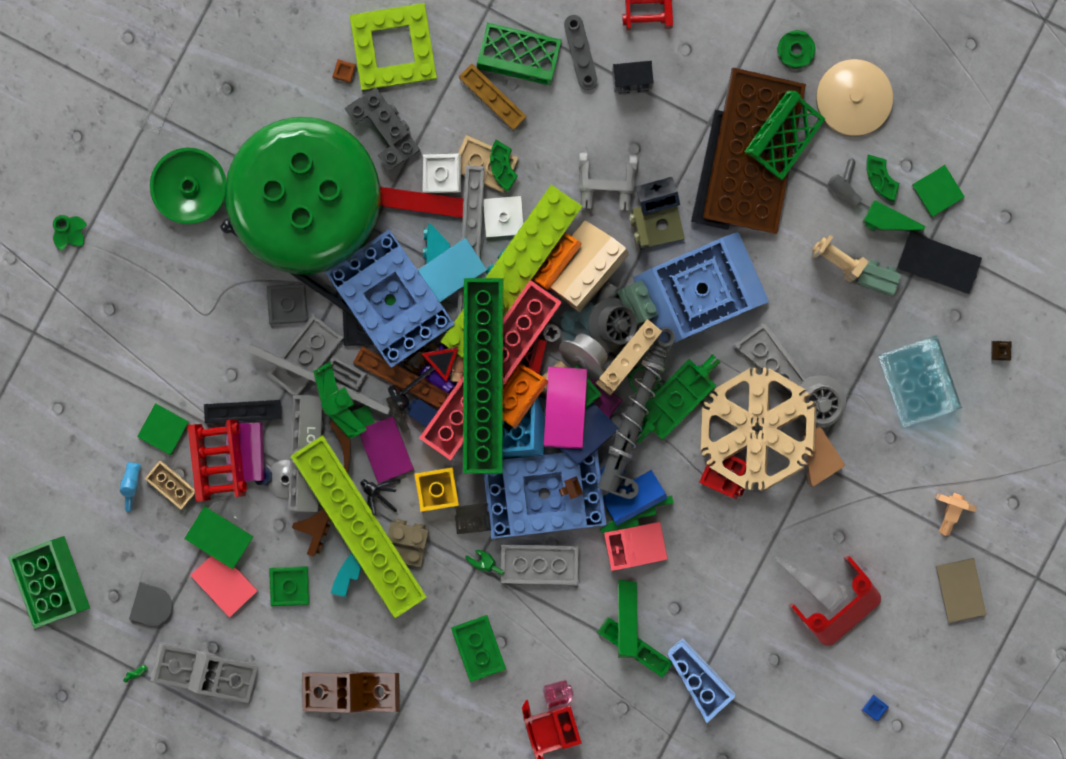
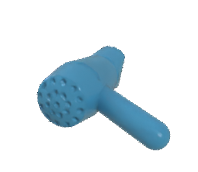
(130, 484)

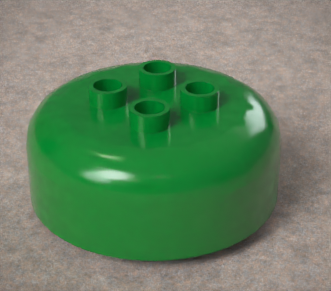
(302, 195)

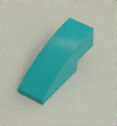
(348, 571)

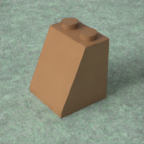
(824, 459)

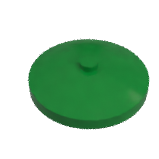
(188, 186)

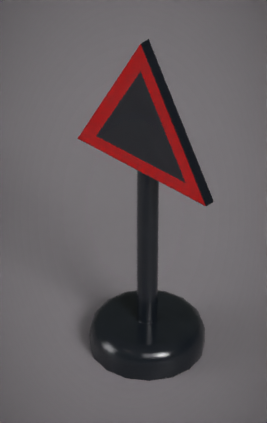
(441, 362)

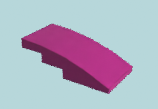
(565, 407)

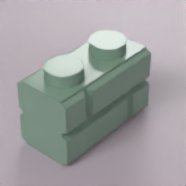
(879, 278)
(639, 301)

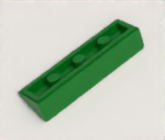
(627, 619)

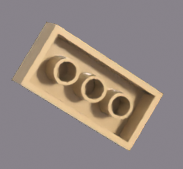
(170, 484)

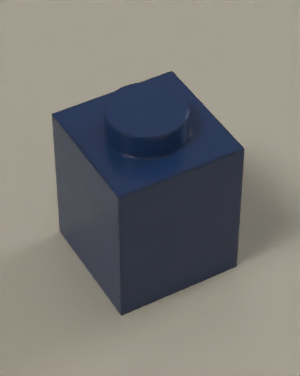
(421, 412)

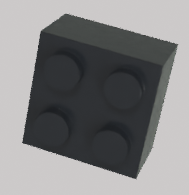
(632, 77)

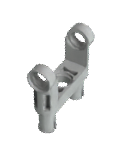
(624, 188)

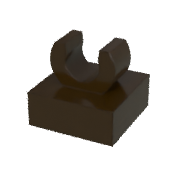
(1001, 350)

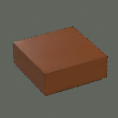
(344, 71)

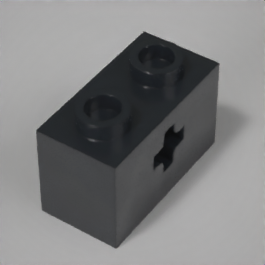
(657, 195)

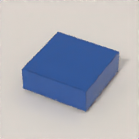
(875, 708)

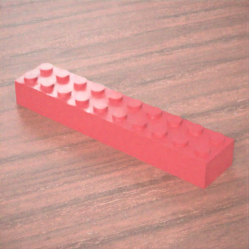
(520, 330)

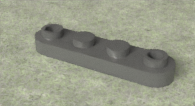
(580, 52)

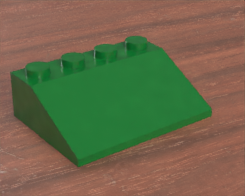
(48, 582)

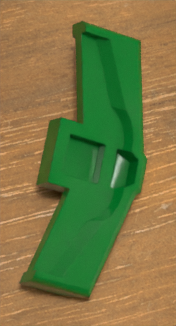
(336, 402)

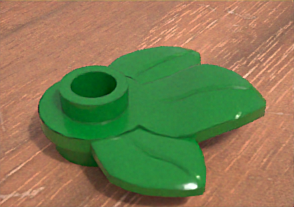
(70, 233)

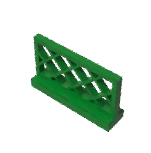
(513, 69)
(771, 128)

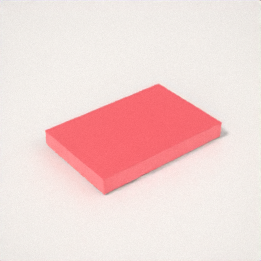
(224, 585)

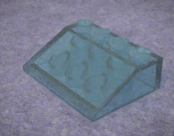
(920, 381)

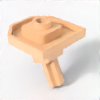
(953, 510)

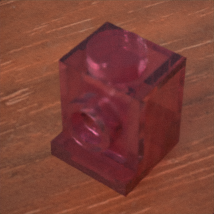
(559, 687)

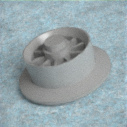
(586, 354)
(828, 399)

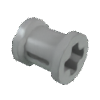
(546, 330)

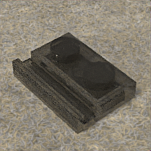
(472, 518)

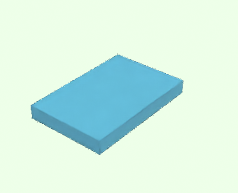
(447, 271)

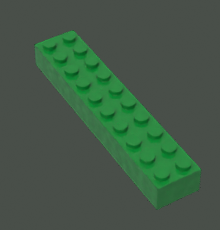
(483, 376)

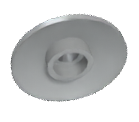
(277, 486)

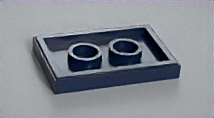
(596, 432)

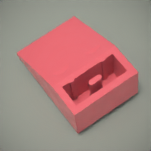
(635, 546)

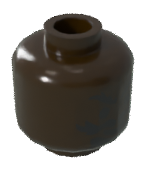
(416, 361)

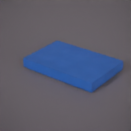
(648, 495)

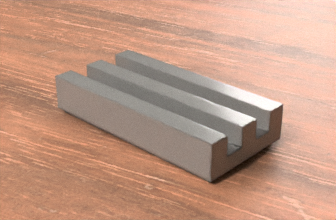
(359, 380)

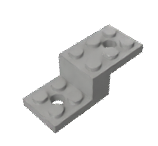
(204, 673)

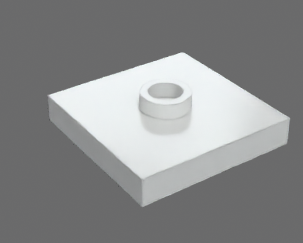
(442, 173)
(502, 216)

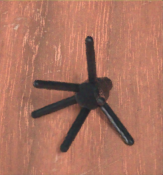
(373, 491)

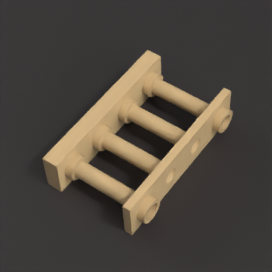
(851, 267)
(628, 357)

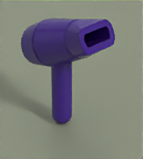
(436, 379)

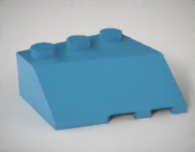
(527, 437)

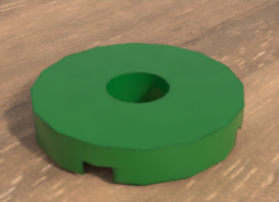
(796, 60)

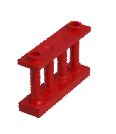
(664, 17)
(199, 465)

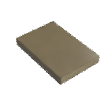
(961, 590)

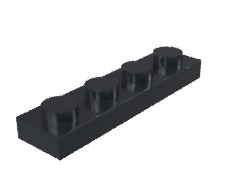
(243, 411)

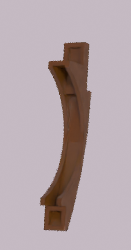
(317, 524)

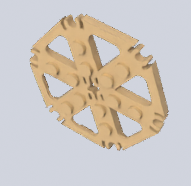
(770, 436)

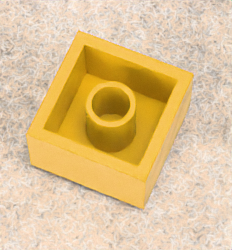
(436, 489)

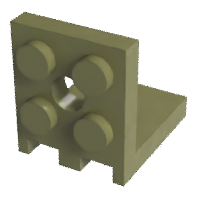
(648, 234)

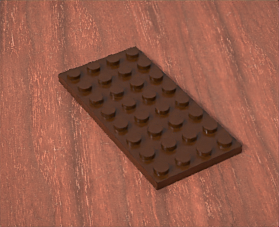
(739, 186)

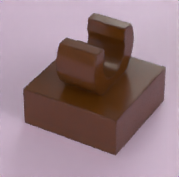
(572, 488)

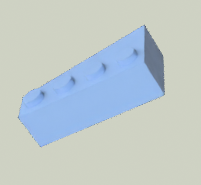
(703, 683)

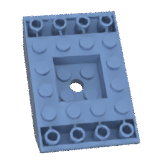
(385, 270)
(730, 284)
(519, 510)

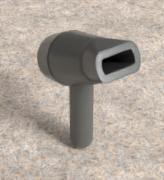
(842, 188)

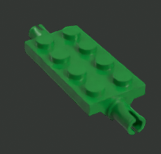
(677, 398)

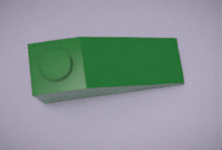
(883, 218)

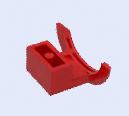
(550, 729)

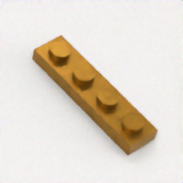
(492, 96)

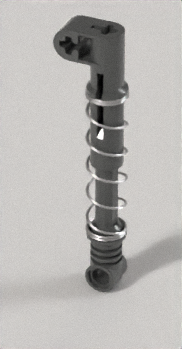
(633, 419)

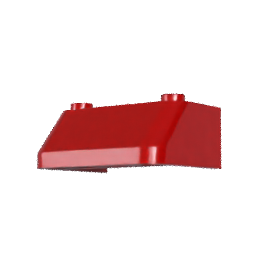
(832, 630)

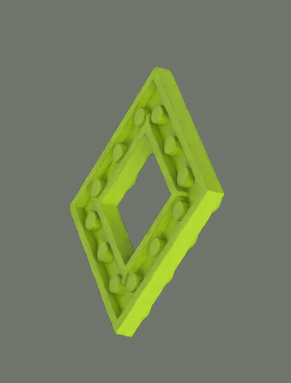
(365, 23)

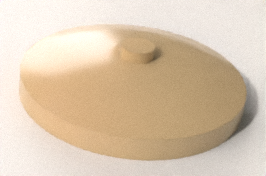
(854, 97)

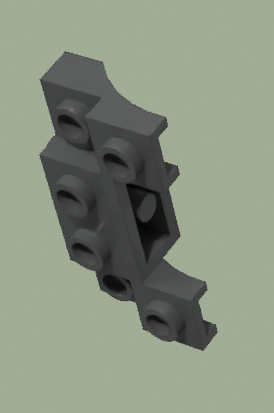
(387, 123)

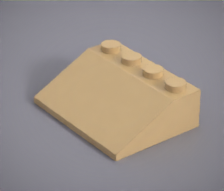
(589, 267)

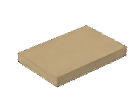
(478, 154)

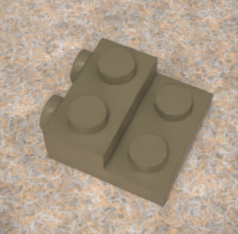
(409, 541)

